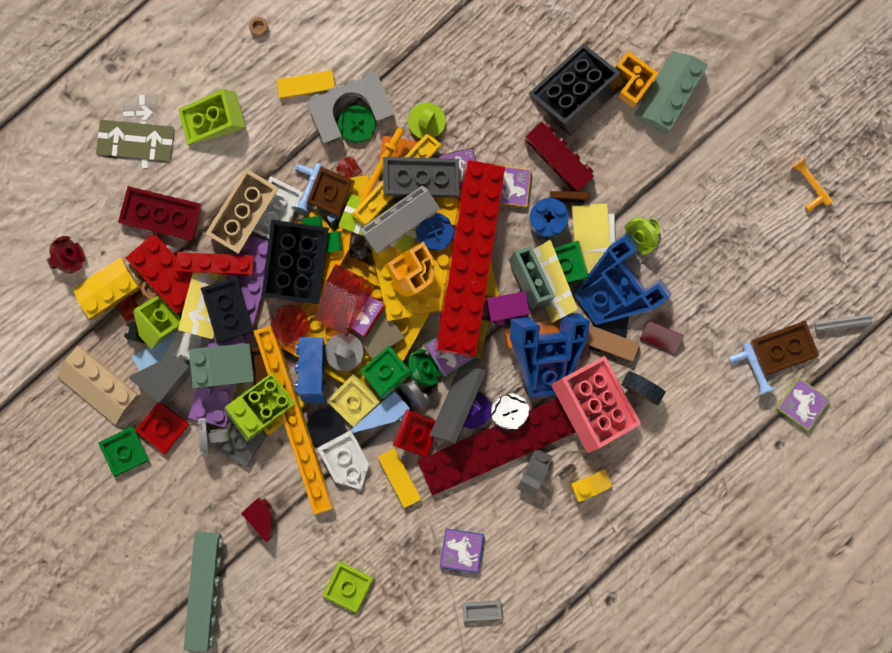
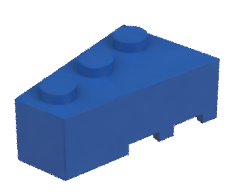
(310, 369)

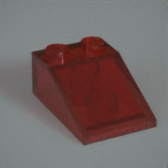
(343, 299)

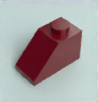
(260, 517)

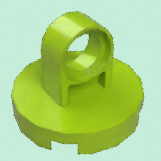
(426, 118)
(643, 233)

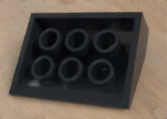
(577, 89)
(295, 261)

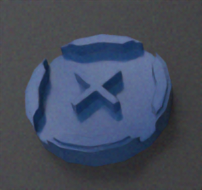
(435, 232)

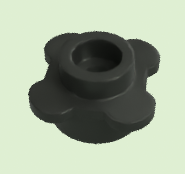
(361, 252)

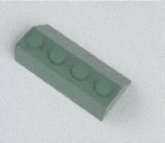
(670, 91)

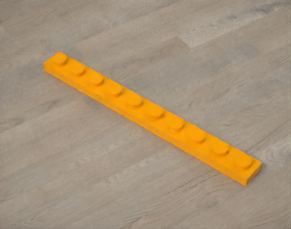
(295, 423)

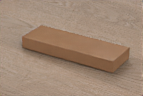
(612, 343)

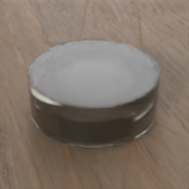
(566, 472)

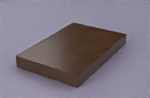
(785, 348)

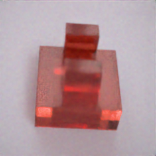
(349, 167)
(127, 307)

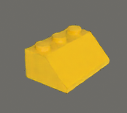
(106, 289)

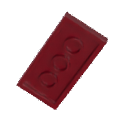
(160, 213)

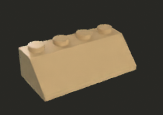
(242, 211)
(98, 384)

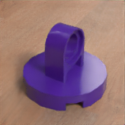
(479, 412)

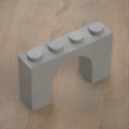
(367, 88)

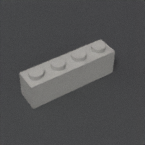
(399, 219)

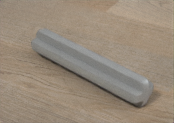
(843, 323)

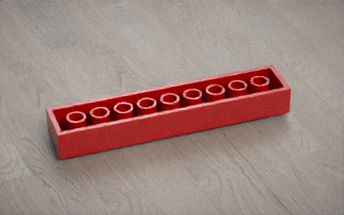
(469, 259)

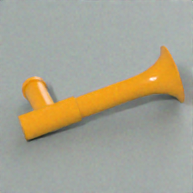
(822, 195)

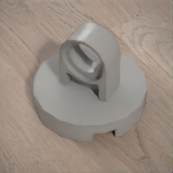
(344, 352)
(210, 436)

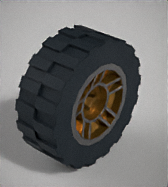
(643, 388)

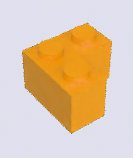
(639, 78)

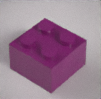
(507, 307)

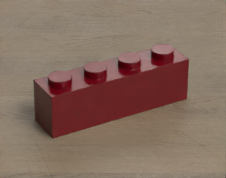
(559, 157)

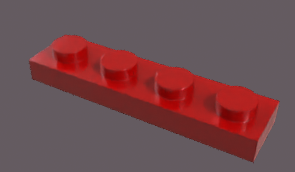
(215, 264)

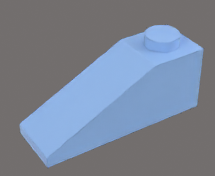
(387, 412)

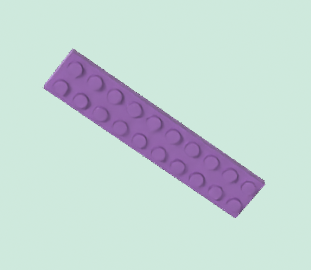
(211, 401)

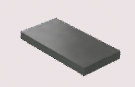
(407, 174)
(457, 404)

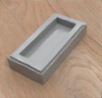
(482, 611)

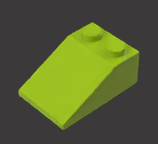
(211, 117)

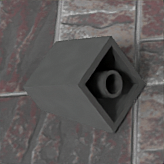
(163, 377)

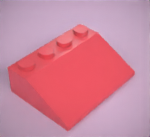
(596, 404)

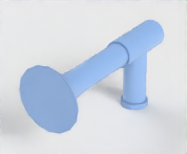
(301, 207)
(749, 353)

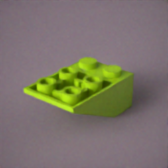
(259, 407)

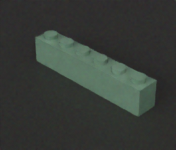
(202, 591)

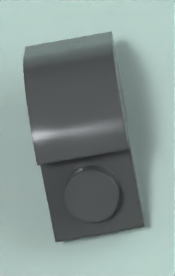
(535, 472)

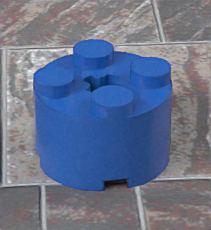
(557, 212)

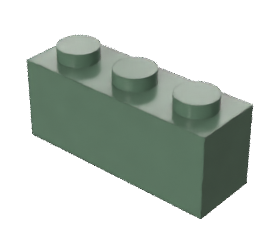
(531, 278)

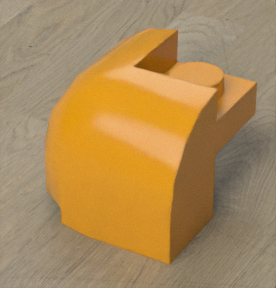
(412, 270)

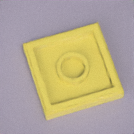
(353, 400)

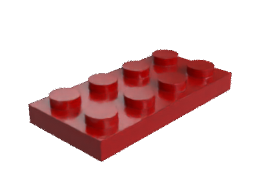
(157, 267)

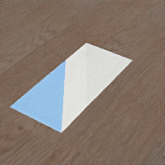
(176, 344)

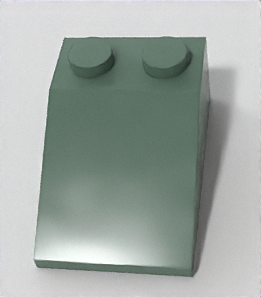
(221, 365)

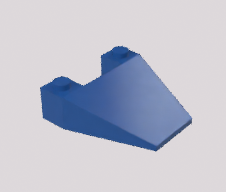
(614, 289)
(550, 355)

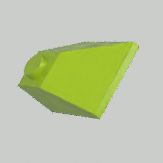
(156, 321)

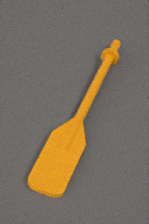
(346, 235)

